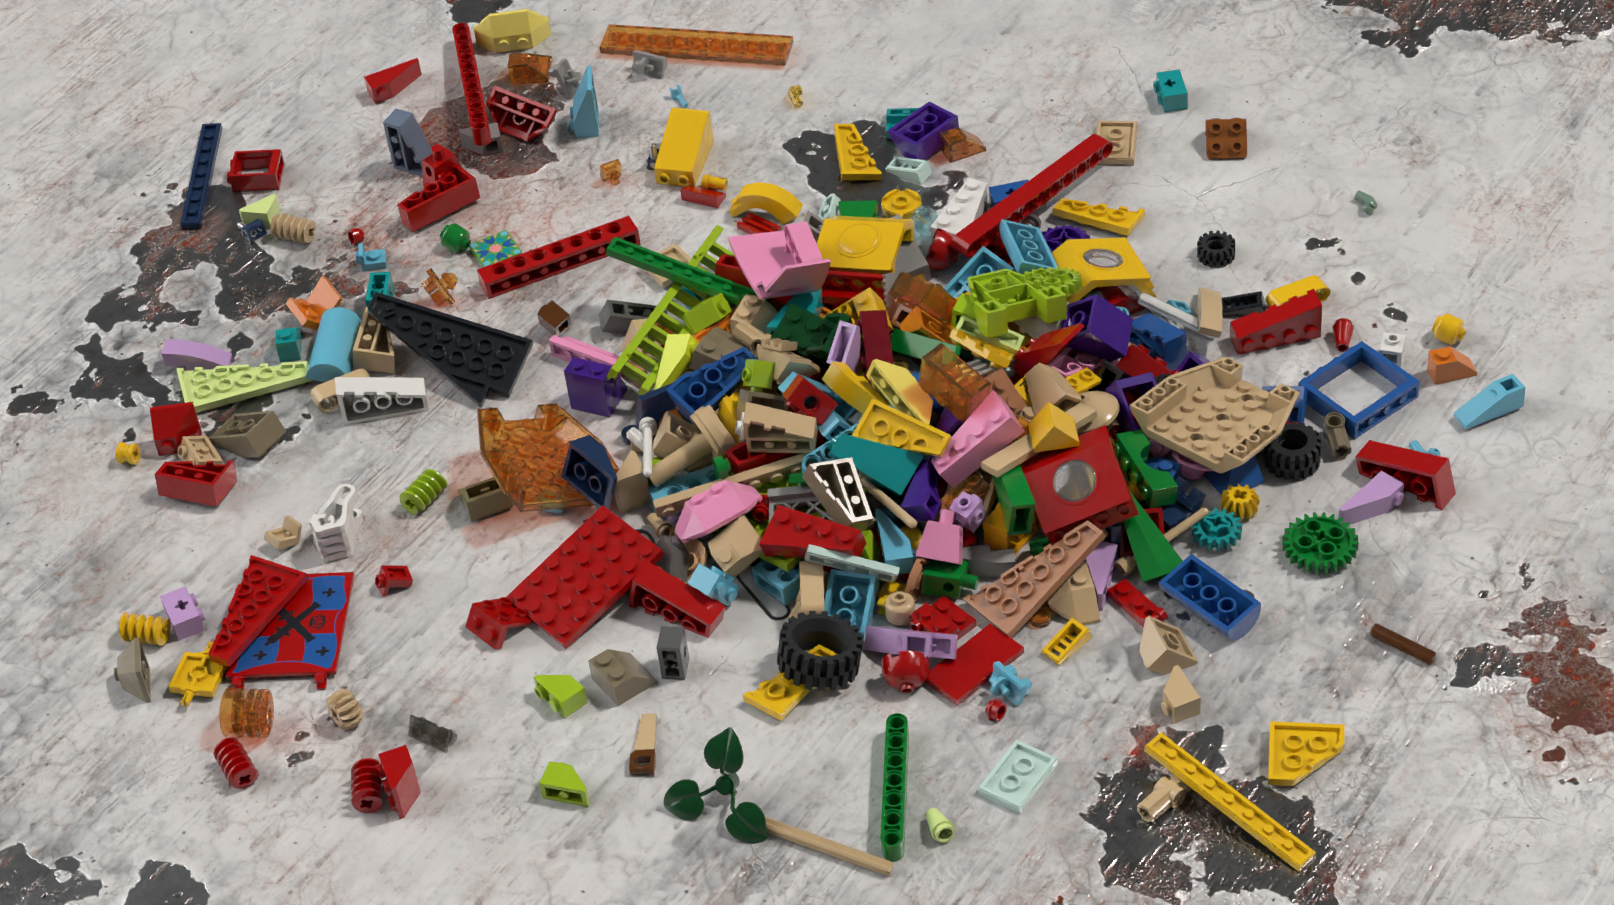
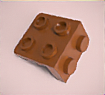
(1226, 138)

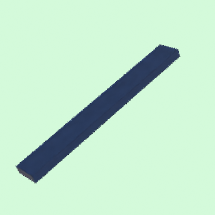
(201, 176)

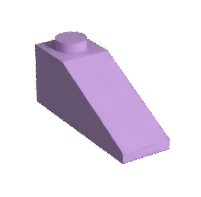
(1373, 499)
(1102, 568)

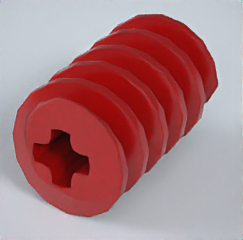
(235, 763)
(366, 786)

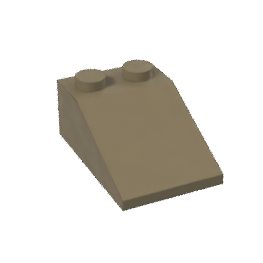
(713, 347)
(249, 433)

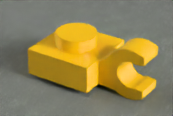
(885, 591)

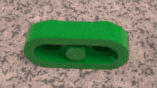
(721, 467)

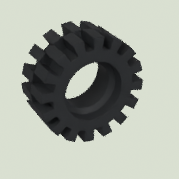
(1208, 243)

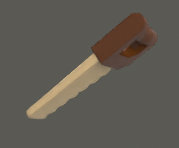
(645, 746)

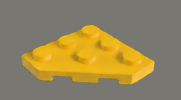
(980, 348)
(1301, 749)

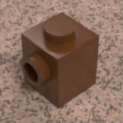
(554, 318)

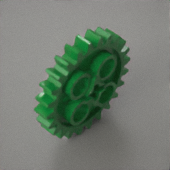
(1320, 543)

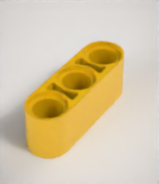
(1298, 288)

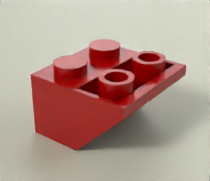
(399, 779)

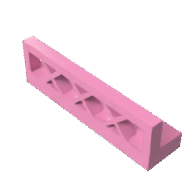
(568, 347)

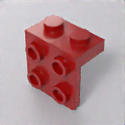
(492, 619)

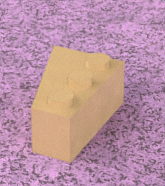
(778, 430)

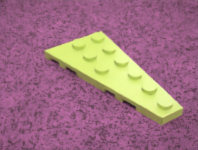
(237, 382)

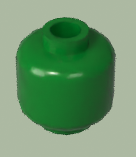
(455, 238)

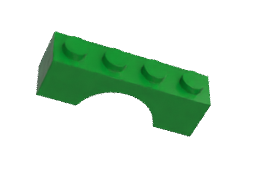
(1155, 486)

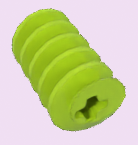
(422, 491)

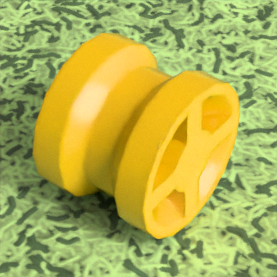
(127, 453)

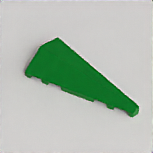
(1150, 548)

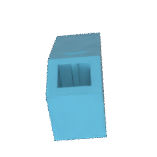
(1493, 401)

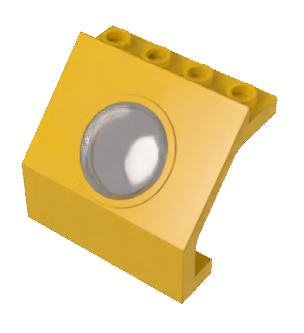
(1103, 264)

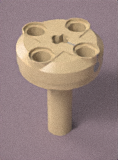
(712, 438)

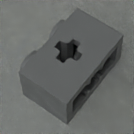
(673, 652)

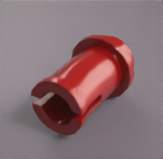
(761, 510)

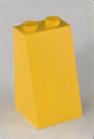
(684, 147)

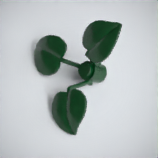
(685, 802)

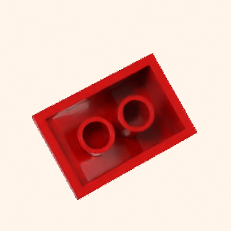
(1044, 349)

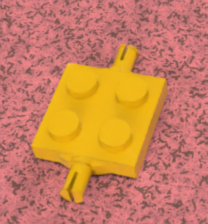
(197, 676)

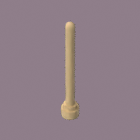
(889, 503)
(1126, 565)

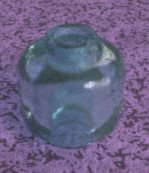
(923, 219)

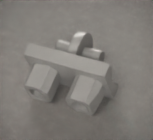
(649, 63)
(567, 79)

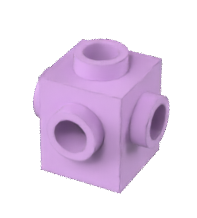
(968, 511)

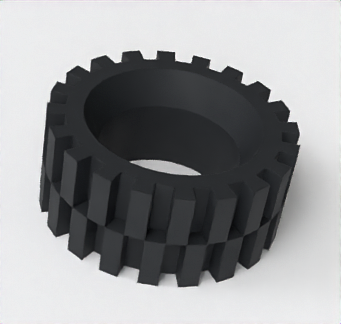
(815, 670)

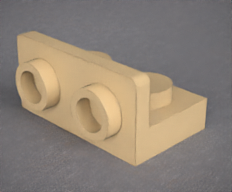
(199, 450)

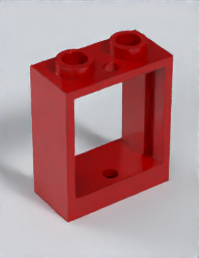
(256, 159)

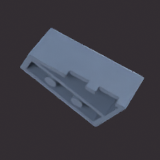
(406, 142)

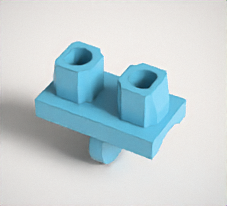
(1005, 682)

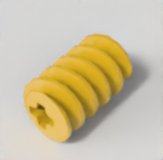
(148, 630)

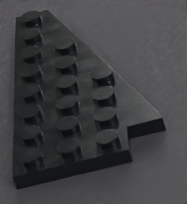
(461, 350)

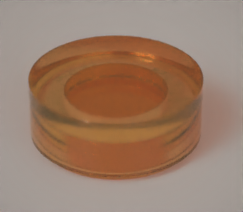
(1042, 617)

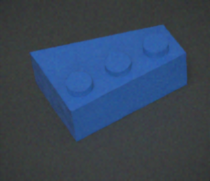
(1160, 338)

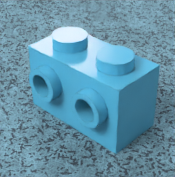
(714, 584)

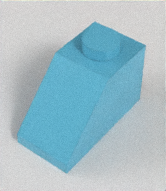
(833, 426)

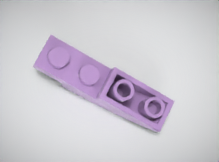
(895, 640)

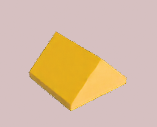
(1052, 430)

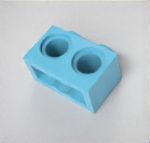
(776, 581)

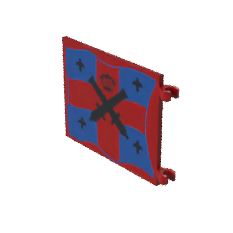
(302, 636)

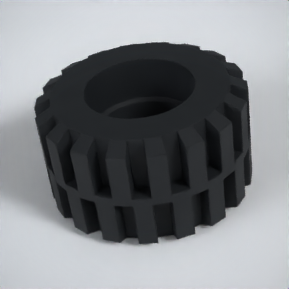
(1294, 452)

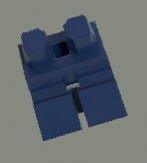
(1183, 507)

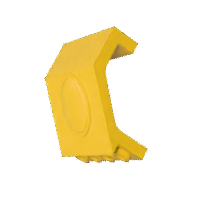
(863, 244)

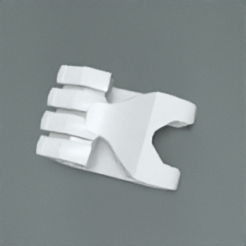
(337, 525)

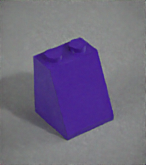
(1104, 331)
(590, 388)

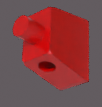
(437, 162)

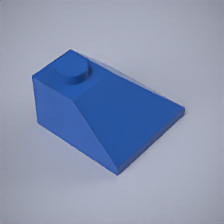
(1248, 473)

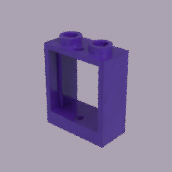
(1141, 382)

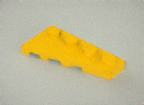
(780, 695)

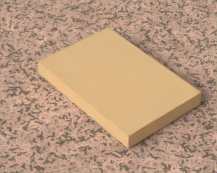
(1123, 136)

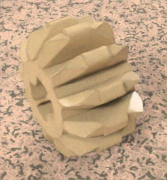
(344, 709)

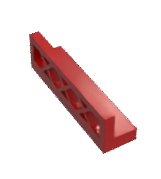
(840, 294)

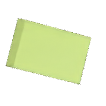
(262, 210)

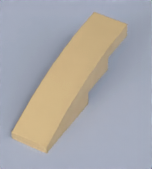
(1209, 312)

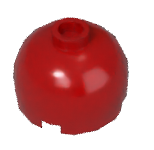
(940, 253)
(906, 670)

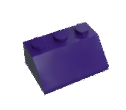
(920, 132)

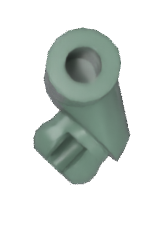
(1368, 200)

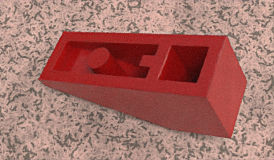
(391, 81)

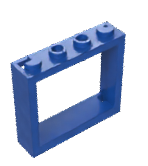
(1358, 424)

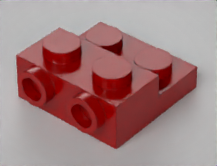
(942, 618)

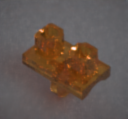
(433, 282)

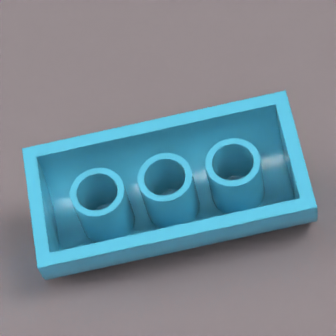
(1025, 246)
(334, 345)

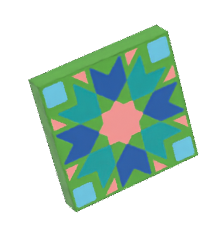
(494, 248)

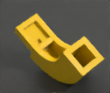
(769, 198)

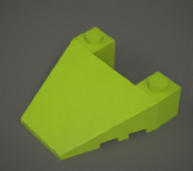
(1009, 297)

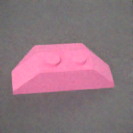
(715, 508)

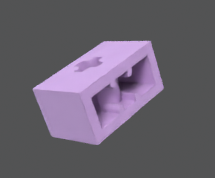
(182, 612)

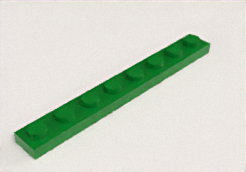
(677, 271)

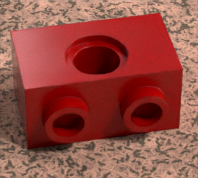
(800, 390)

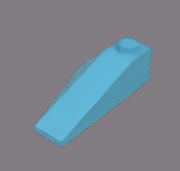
(982, 262)

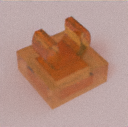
(611, 171)

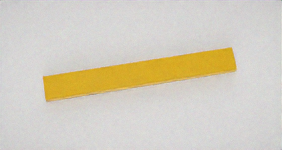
(1230, 802)

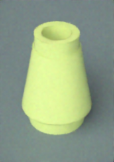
(940, 826)

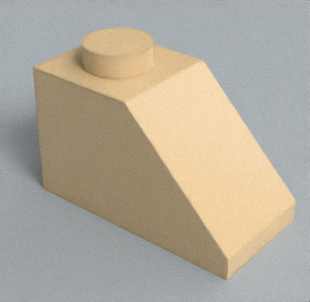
(1180, 697)

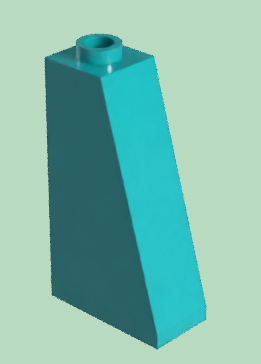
(809, 301)
(879, 463)

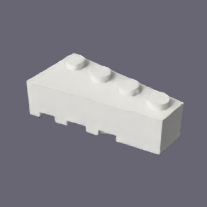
(963, 208)
(379, 397)

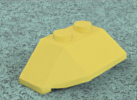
(512, 31)
(900, 390)

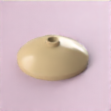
(1105, 405)

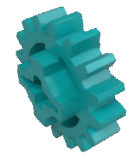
(1217, 530)

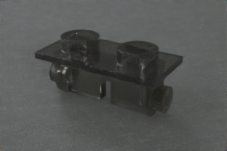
(430, 733)

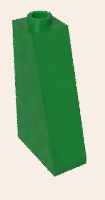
(917, 346)
(1015, 501)

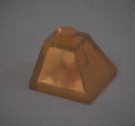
(529, 68)

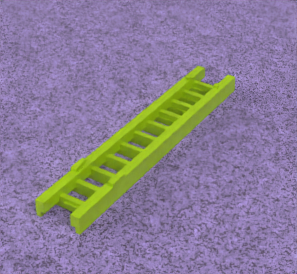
(658, 316)

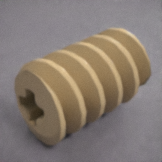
(293, 228)

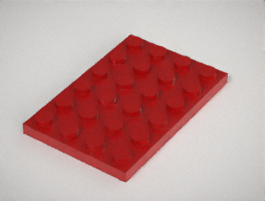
(584, 576)

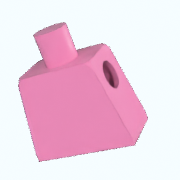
(942, 540)

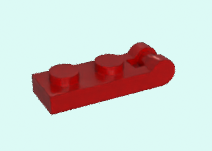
(1134, 602)

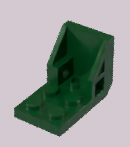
(811, 332)

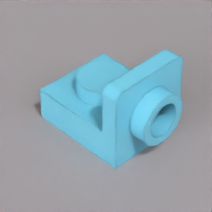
(371, 259)

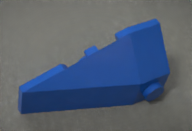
(709, 383)

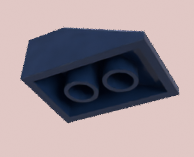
(590, 471)

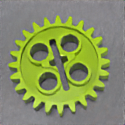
(1064, 279)

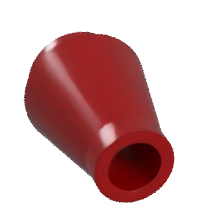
(1342, 333)

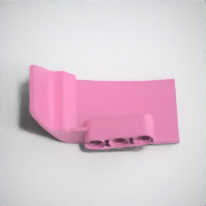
(781, 261)

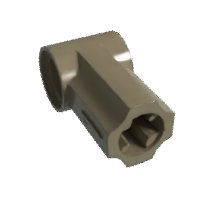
(1336, 435)

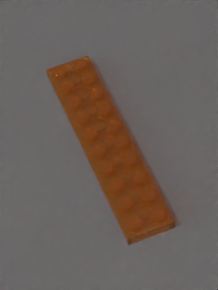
(697, 44)

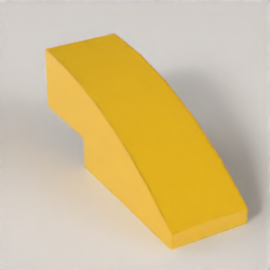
(850, 387)

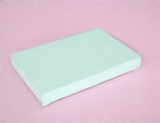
(1017, 776)

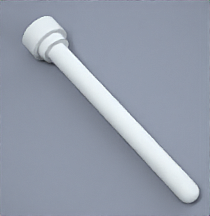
(648, 428)

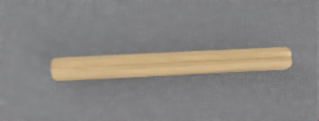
(829, 847)

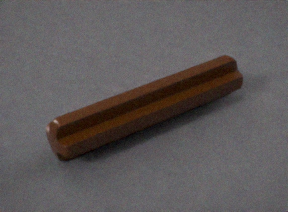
(1403, 644)

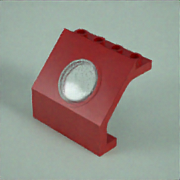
(1079, 486)

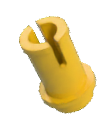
(714, 182)

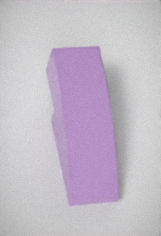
(846, 346)
(194, 355)

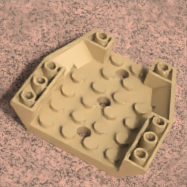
(1214, 414)

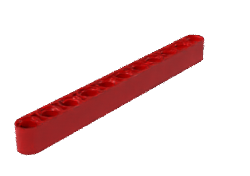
(471, 84)
(1032, 194)

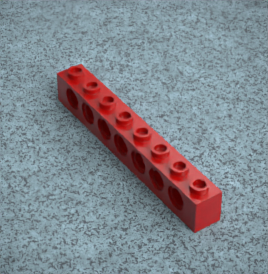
(554, 257)

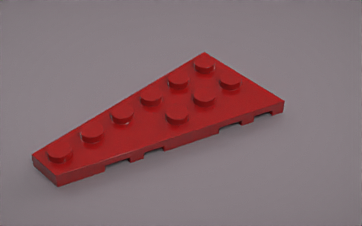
(255, 603)

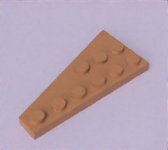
(1029, 584)

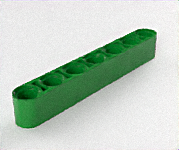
(894, 787)

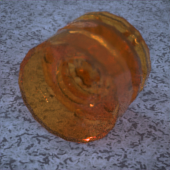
(246, 712)

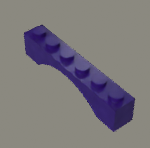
(922, 496)

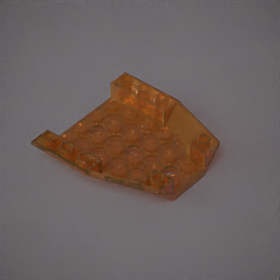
(531, 455)

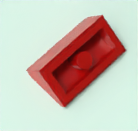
(702, 196)

